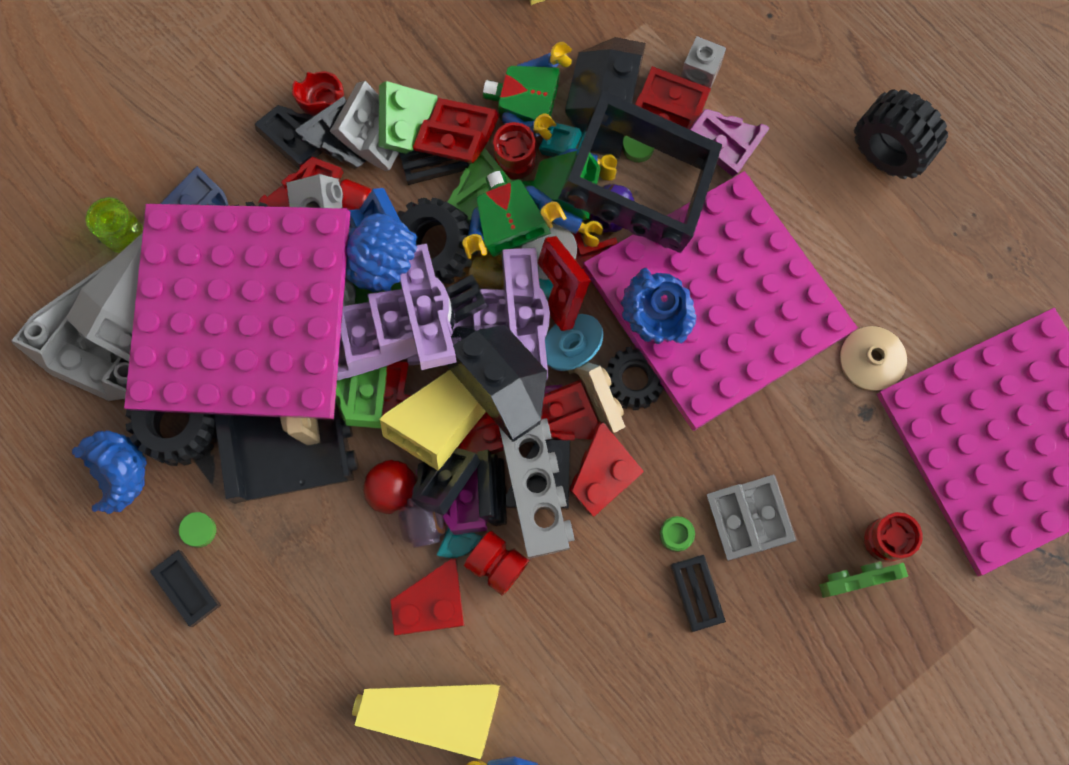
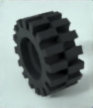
(624, 395)

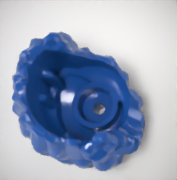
(379, 252)
(657, 317)
(116, 467)

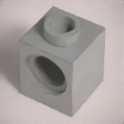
(703, 62)

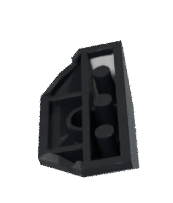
(606, 67)
(500, 376)

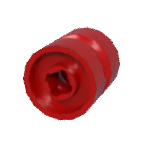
(515, 149)
(893, 537)
(496, 562)

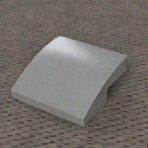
(359, 127)
(751, 517)

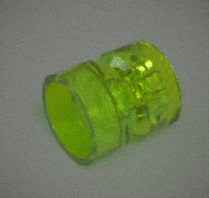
(113, 223)

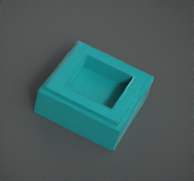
(562, 139)

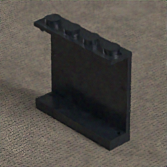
(267, 462)

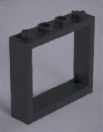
(660, 135)

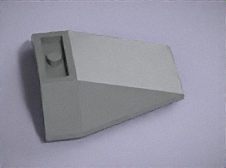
(107, 303)
(67, 354)

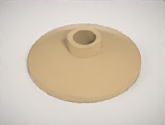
(863, 369)

